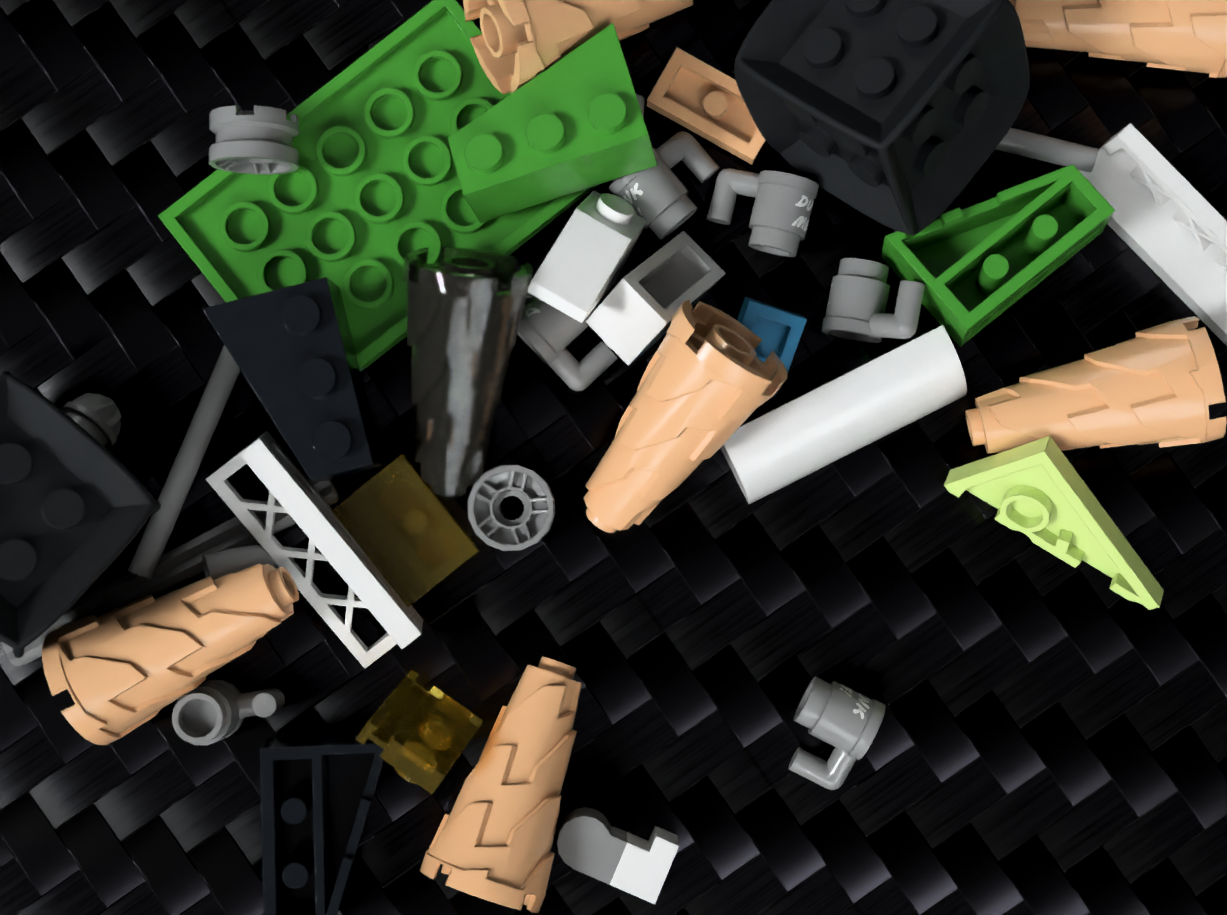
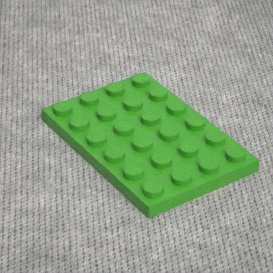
(366, 186)

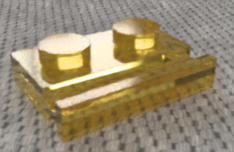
(405, 530)
(420, 732)

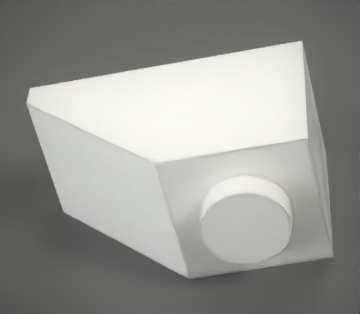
(588, 255)
(649, 296)

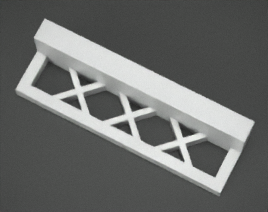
(1165, 223)
(334, 545)

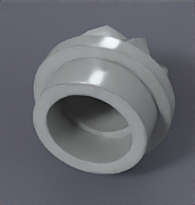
(97, 416)

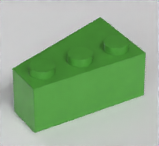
(555, 133)
(999, 249)

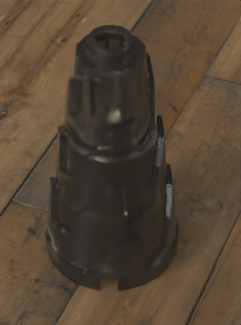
(461, 339)

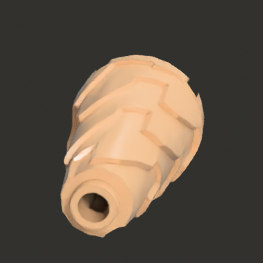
(1158, 32)
(532, 35)
(1114, 397)
(683, 412)
(160, 648)
(510, 803)

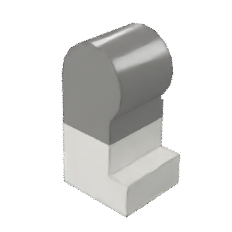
(615, 856)

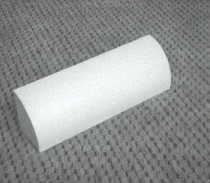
(845, 414)

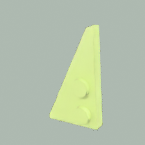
(1054, 507)

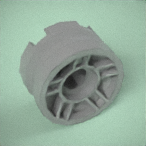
(253, 140)
(487, 515)

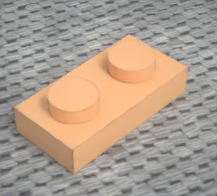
(707, 105)

